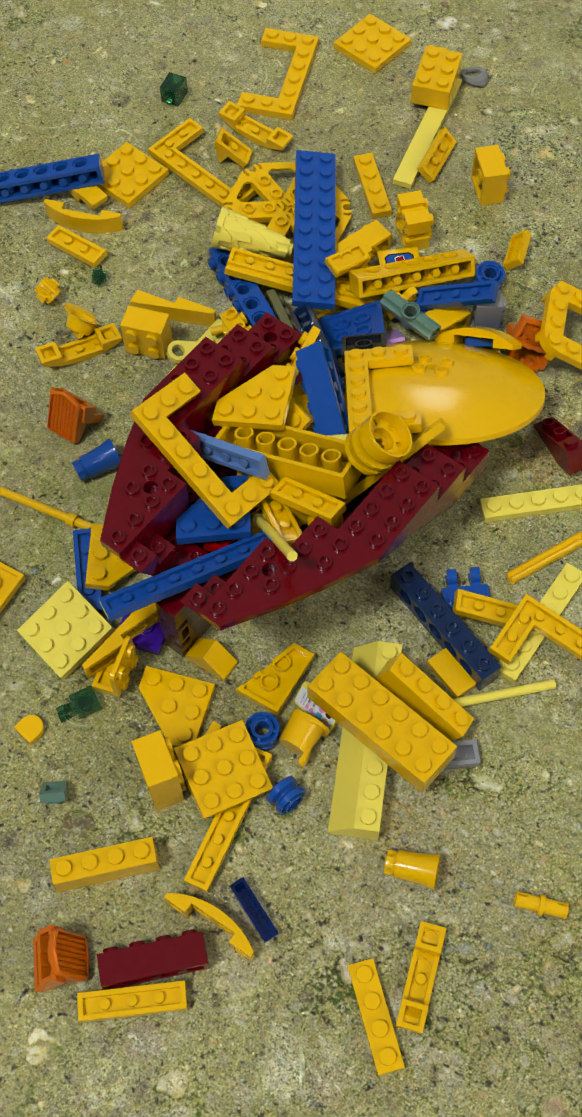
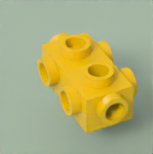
(230, 319)

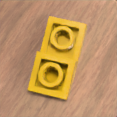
(91, 196)

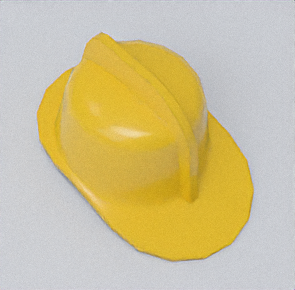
(80, 320)

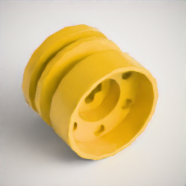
(378, 443)

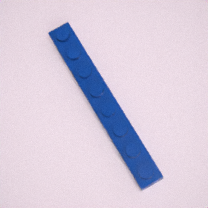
(179, 578)

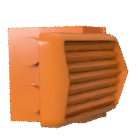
(531, 353)
(70, 415)
(59, 958)

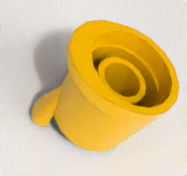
(302, 734)

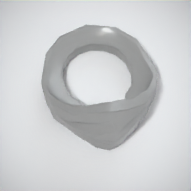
(479, 80)

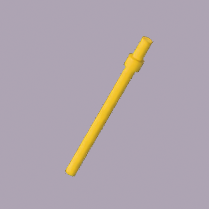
(70, 519)

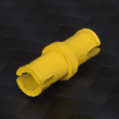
(541, 904)

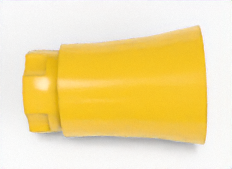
(413, 867)

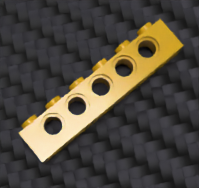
(412, 272)

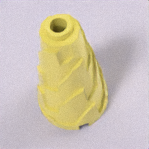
(248, 235)

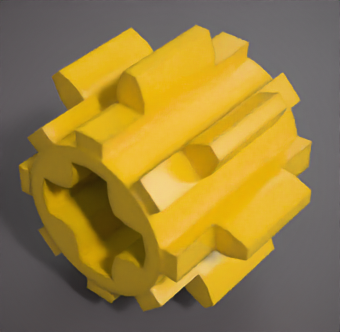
(47, 290)

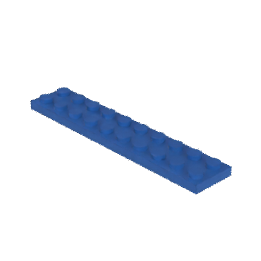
(314, 229)

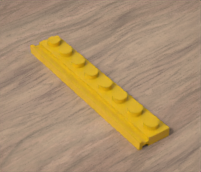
(279, 275)

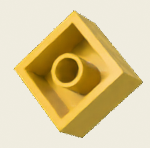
(490, 175)
(146, 332)

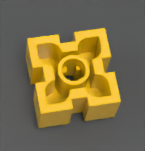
(413, 220)

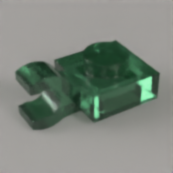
(82, 702)

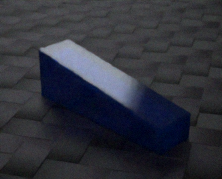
(253, 909)

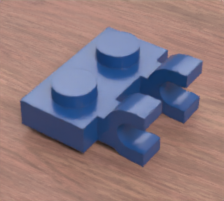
(451, 581)

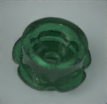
(98, 275)

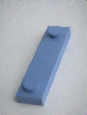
(233, 456)

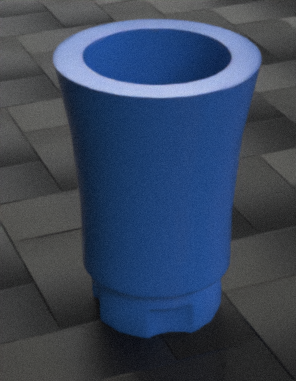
(97, 461)

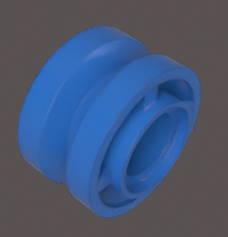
(489, 269)
(267, 721)
(286, 795)

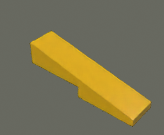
(180, 311)
(108, 651)

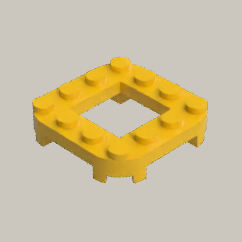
(551, 336)

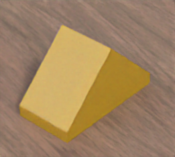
(212, 657)

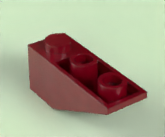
(562, 444)

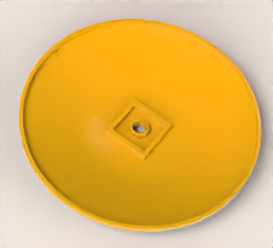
(469, 387)

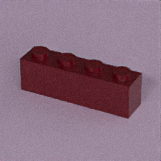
(152, 960)

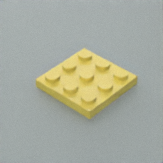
(65, 630)

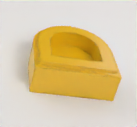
(30, 728)

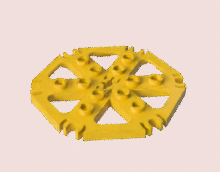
(277, 200)

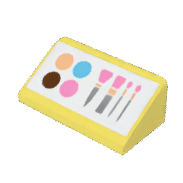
(312, 709)

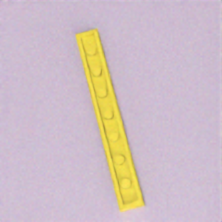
(421, 142)

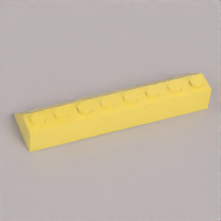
(359, 771)

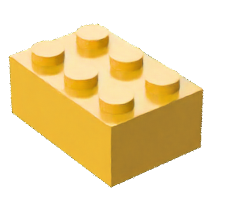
(436, 77)
(160, 769)

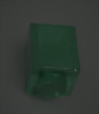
(173, 89)

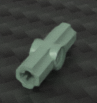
(419, 322)

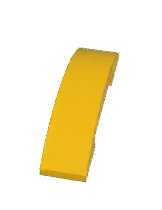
(252, 129)
(83, 222)
(500, 339)
(81, 349)
(186, 904)
(421, 977)

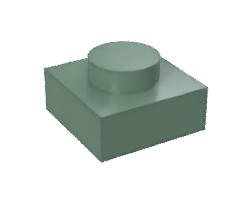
(53, 792)

